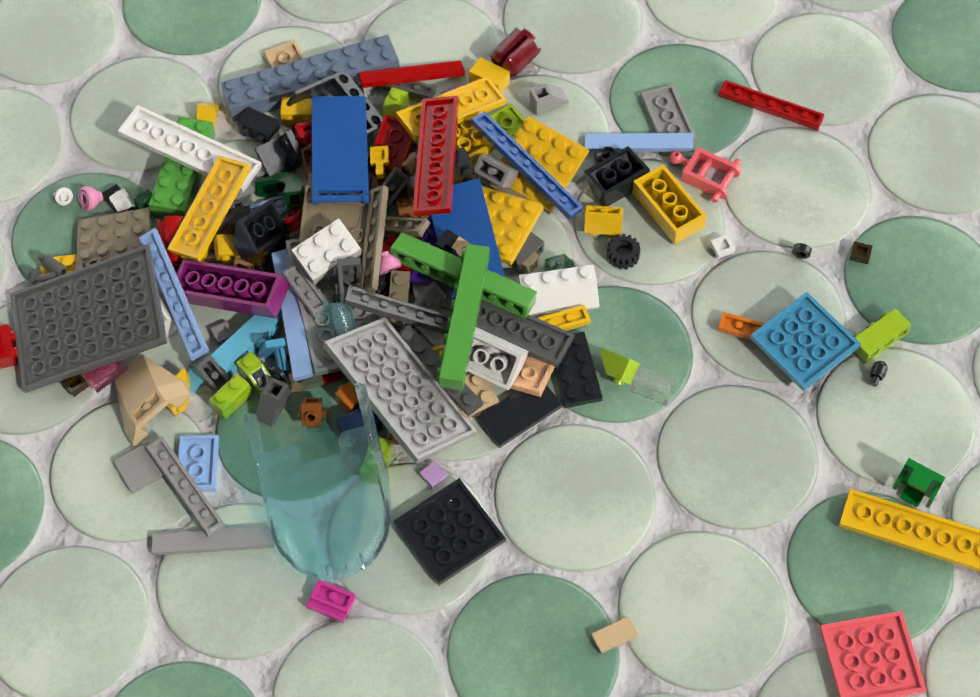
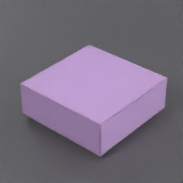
(433, 474)

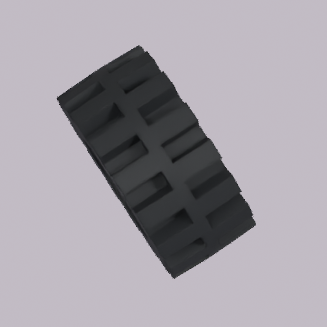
(621, 260)

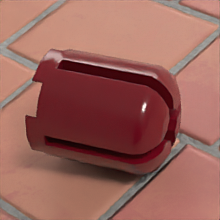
(515, 51)

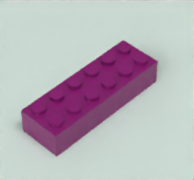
(232, 288)

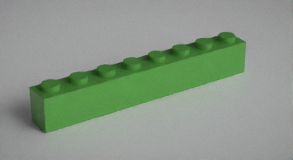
(444, 268)
(464, 317)

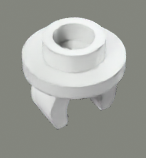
(63, 196)

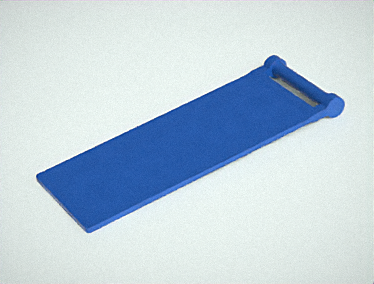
(339, 149)
(470, 221)

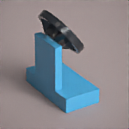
(275, 349)

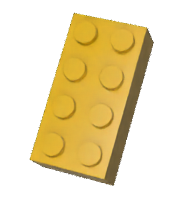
(669, 204)

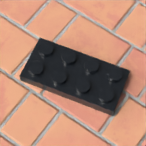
(577, 375)

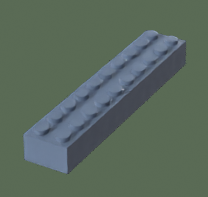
(267, 87)

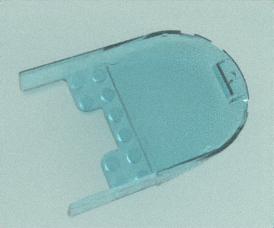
(329, 511)

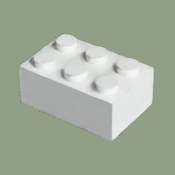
(321, 251)

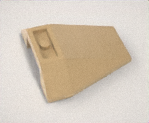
(144, 393)

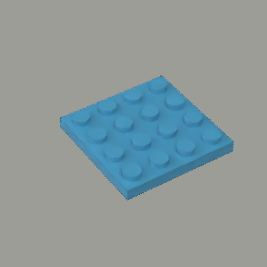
(805, 341)

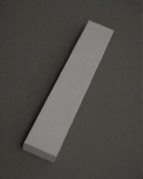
(185, 486)
(220, 541)

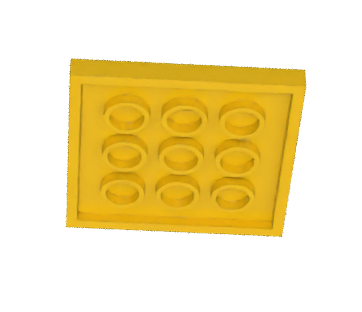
(553, 151)

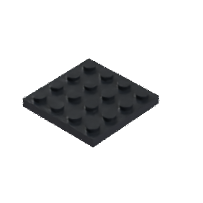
(449, 531)

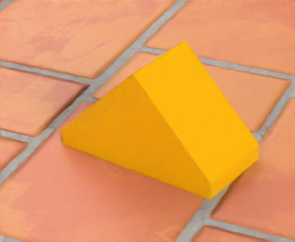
(208, 112)

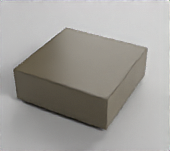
(530, 263)

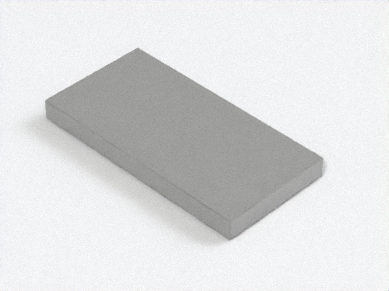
(666, 111)

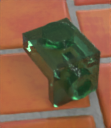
(142, 201)
(558, 262)

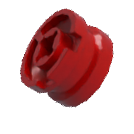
(293, 219)

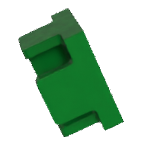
(919, 483)

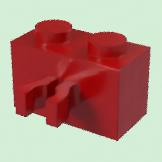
(8, 350)

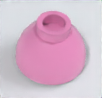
(89, 198)
(388, 263)

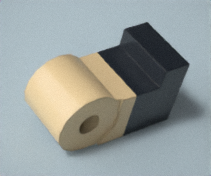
(452, 242)

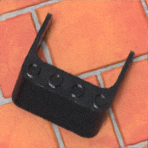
(339, 85)

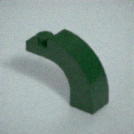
(282, 184)

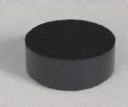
(802, 250)

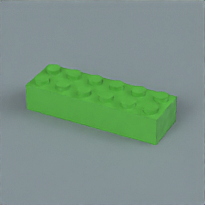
(177, 183)

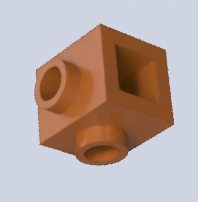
(312, 412)

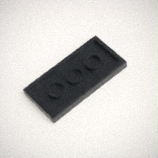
(517, 415)

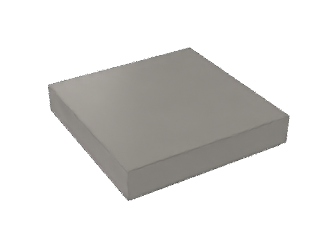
(138, 468)

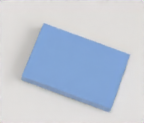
(200, 459)

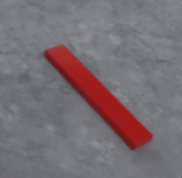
(411, 74)
(771, 105)

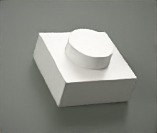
(722, 246)

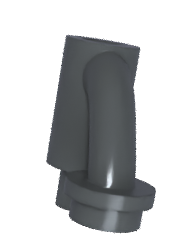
(52, 265)

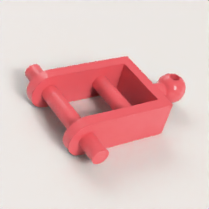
(708, 160)

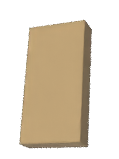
(614, 635)

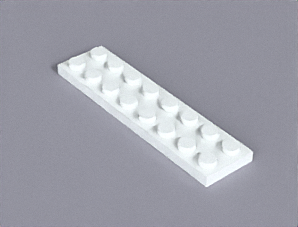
(181, 143)

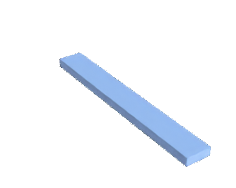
(175, 296)
(293, 325)

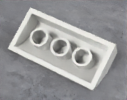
(562, 289)
(495, 359)

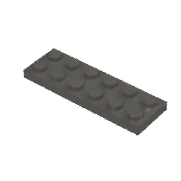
(532, 334)

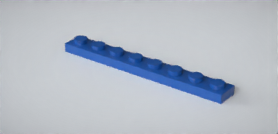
(527, 165)

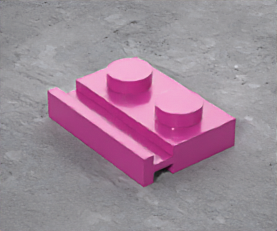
(331, 601)

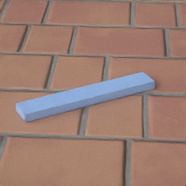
(641, 142)

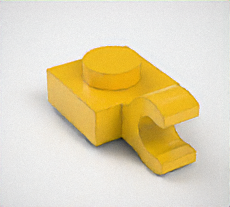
(379, 157)

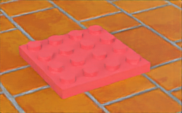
(873, 657)

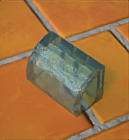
(342, 318)

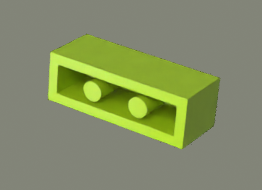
(881, 335)

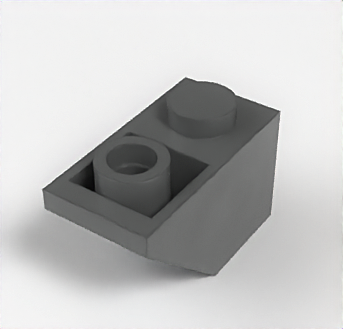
(272, 401)

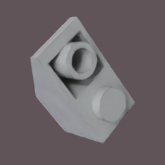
(547, 97)

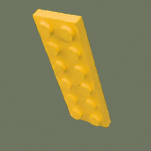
(473, 100)
(209, 208)

